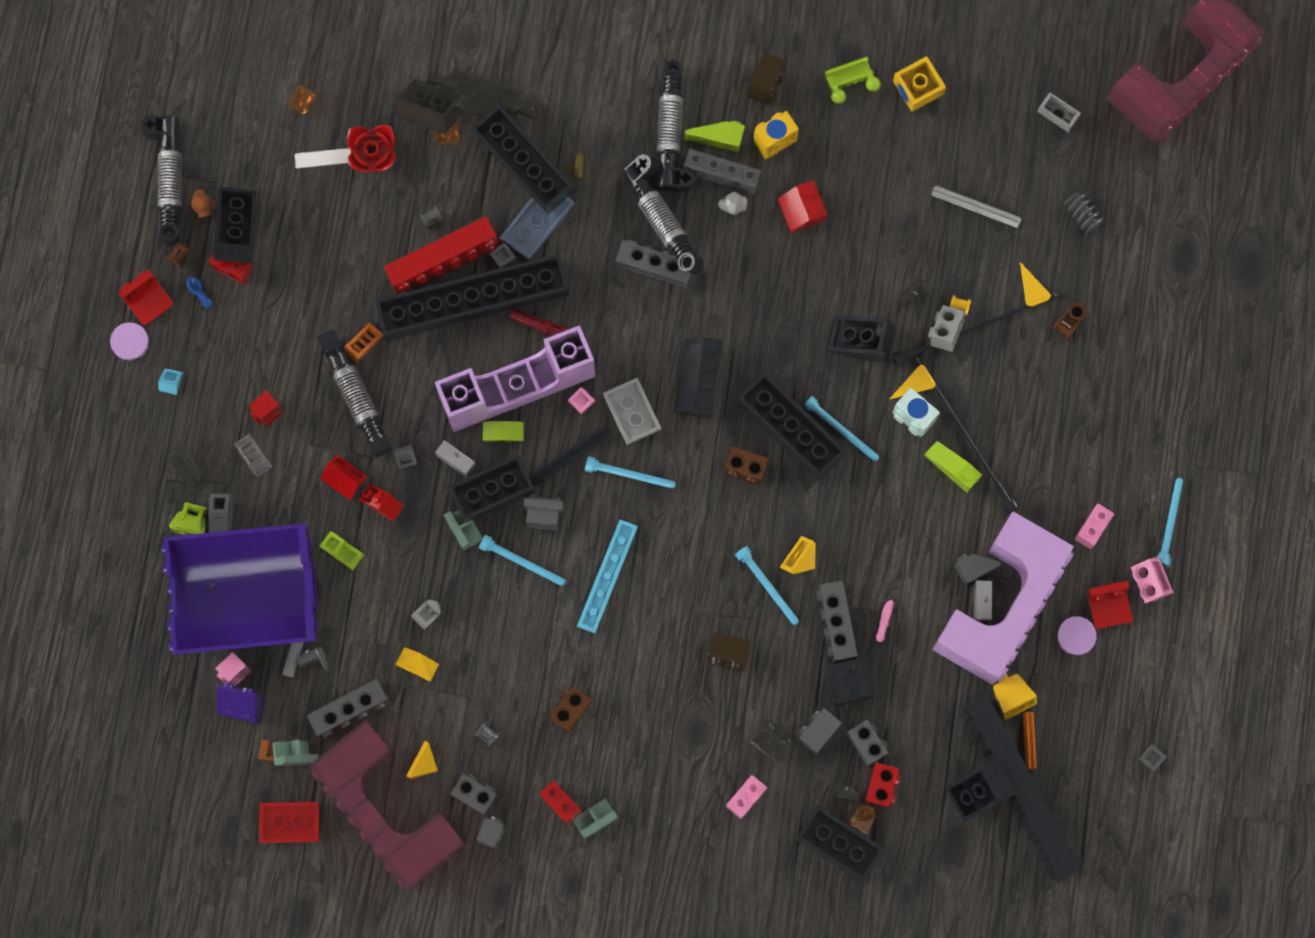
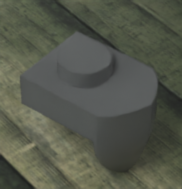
(308, 657)

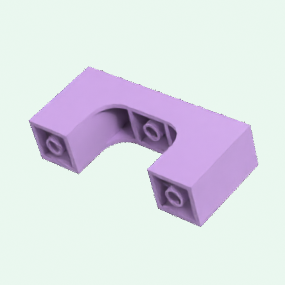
(559, 365)
(1039, 561)

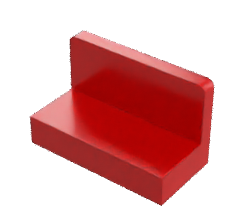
(343, 477)

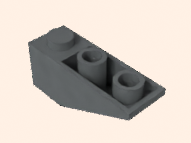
(220, 512)

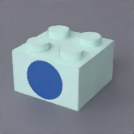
(915, 413)

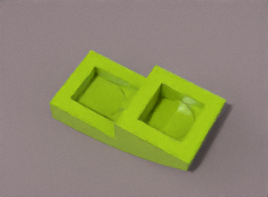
(503, 431)
(341, 550)

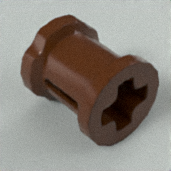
(177, 260)

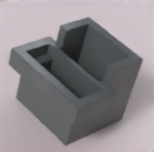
(543, 512)

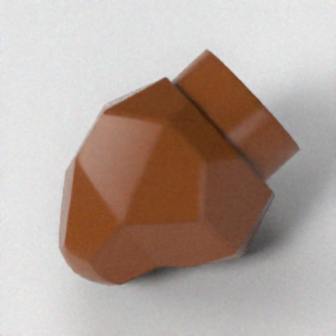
(202, 203)

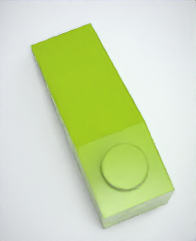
(721, 135)
(953, 466)

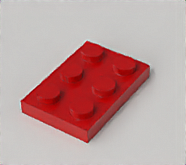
(289, 822)

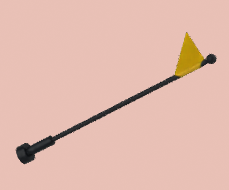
(1034, 295)
(920, 381)

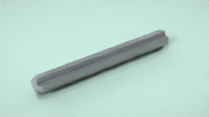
(976, 206)

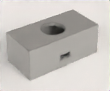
(1053, 103)
(448, 454)
(983, 592)

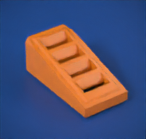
(352, 348)

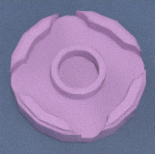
(129, 341)
(1076, 635)

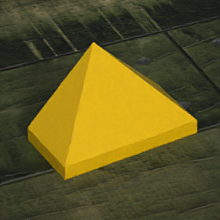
(800, 557)
(417, 664)
(423, 763)

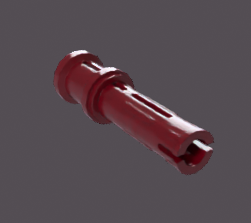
(546, 327)

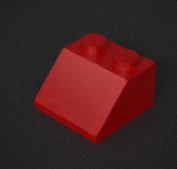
(802, 206)

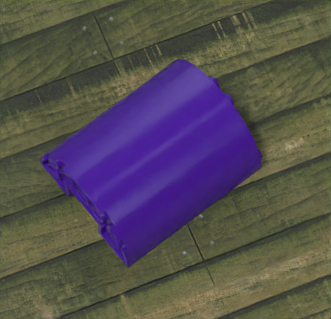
(260, 592)

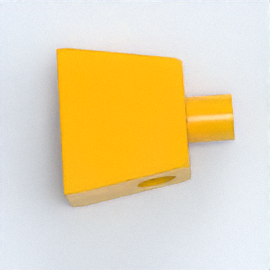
(1013, 696)

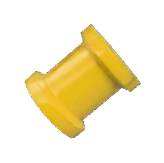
(960, 304)

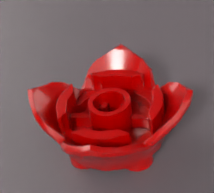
(362, 139)

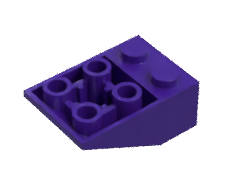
(238, 704)

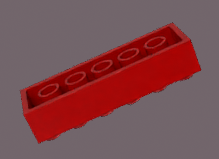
(442, 256)

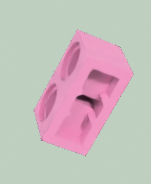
(1094, 526)
(1156, 577)
(232, 670)
(746, 797)

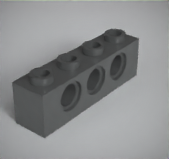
(723, 171)
(643, 266)
(836, 591)
(319, 717)

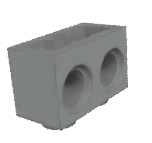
(948, 328)

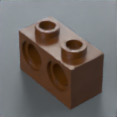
(747, 459)
(574, 712)

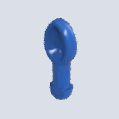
(195, 287)

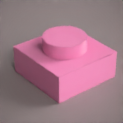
(581, 400)

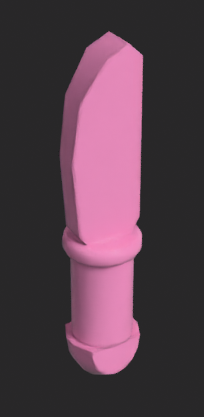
(885, 617)

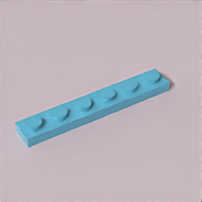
(607, 576)

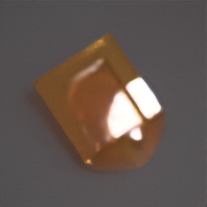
(302, 99)
(450, 137)
(863, 818)

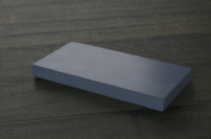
(533, 227)

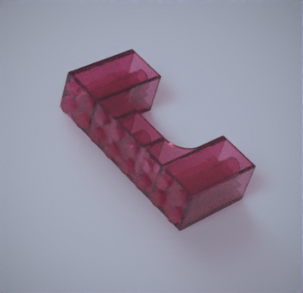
(1161, 106)
(344, 773)

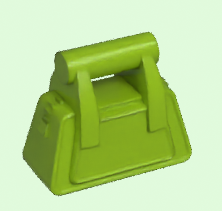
(190, 524)

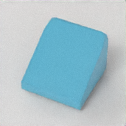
(170, 381)

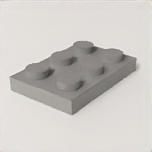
(632, 411)

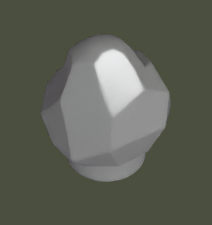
(733, 203)

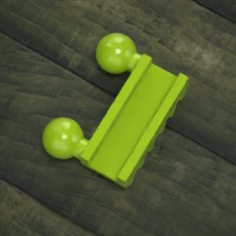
(849, 74)

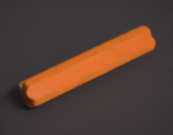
(1029, 740)

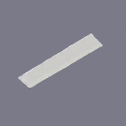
(322, 158)

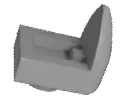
(427, 613)

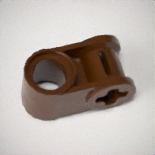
(1068, 322)

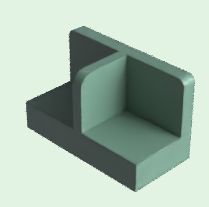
(465, 533)
(292, 753)
(595, 819)

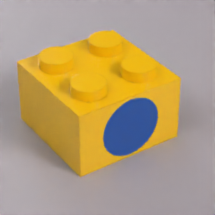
(919, 84)
(775, 134)

